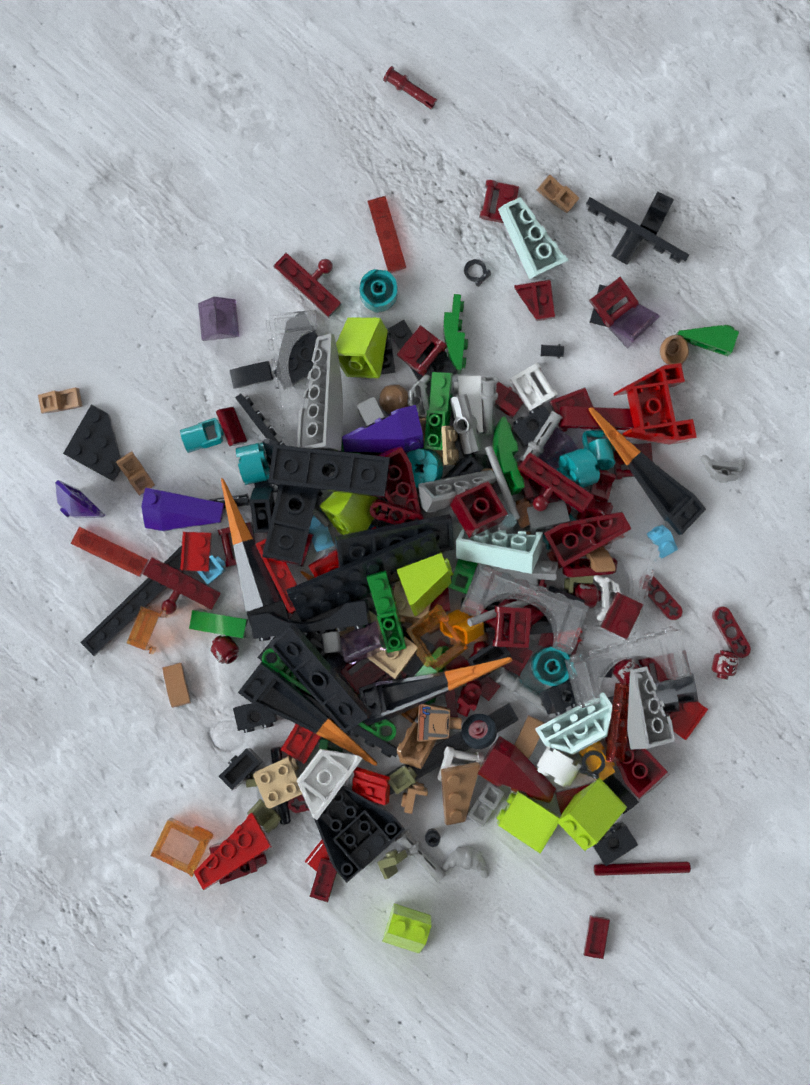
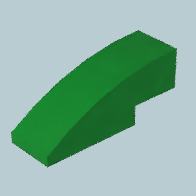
(218, 624)

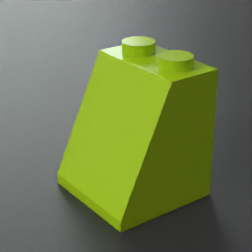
(362, 347)
(349, 511)
(425, 581)
(591, 814)
(527, 820)
(407, 928)

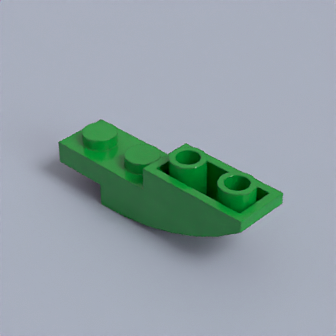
(453, 339)
(439, 410)
(505, 448)
(387, 611)

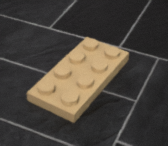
(392, 662)

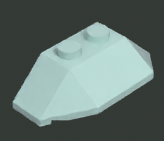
(577, 727)

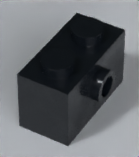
(488, 654)
(240, 768)

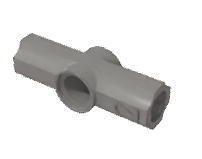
(468, 435)

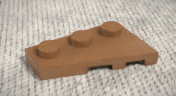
(457, 791)

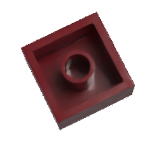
(478, 509)

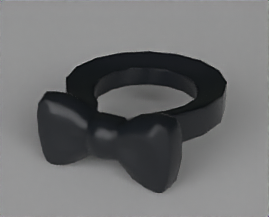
(486, 273)
(595, 774)

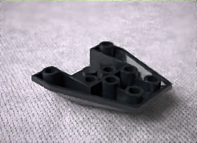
(355, 832)

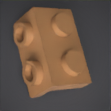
(412, 751)
(409, 797)

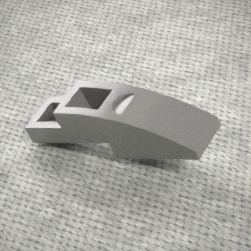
(543, 570)

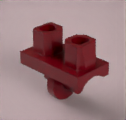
(468, 698)

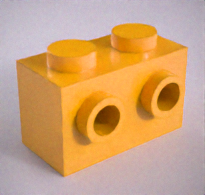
(593, 762)

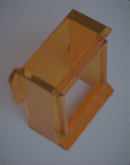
(423, 626)
(144, 627)
(198, 833)

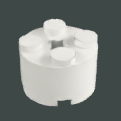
(559, 766)

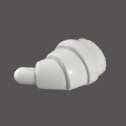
(608, 591)

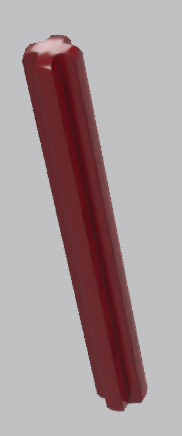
(642, 868)

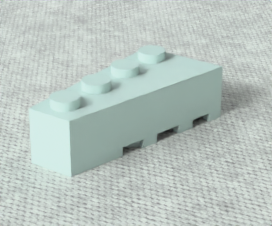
(530, 239)
(501, 550)

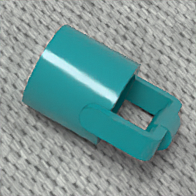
(196, 437)
(600, 448)

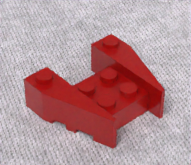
(653, 408)

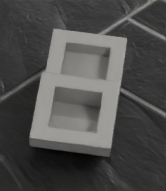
(485, 804)

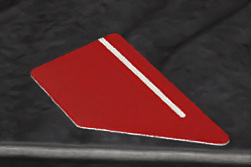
(315, 856)

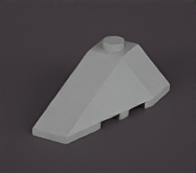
(440, 493)
(646, 718)

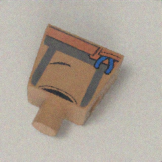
(435, 722)

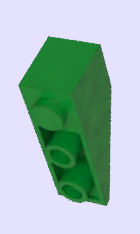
(462, 576)

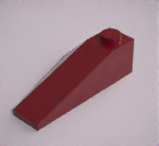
(400, 482)
(579, 537)
(511, 768)
(640, 770)

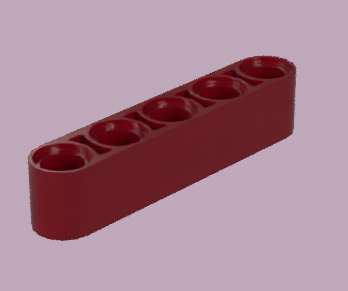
(581, 417)

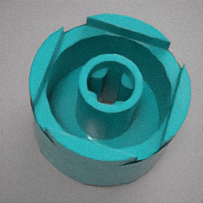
(378, 280)
(252, 463)
(432, 464)
(579, 467)
(541, 671)

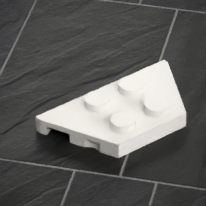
(325, 777)

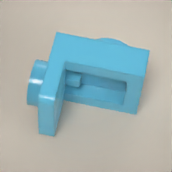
(663, 538)
(216, 569)

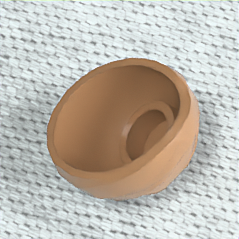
(674, 350)
(393, 398)

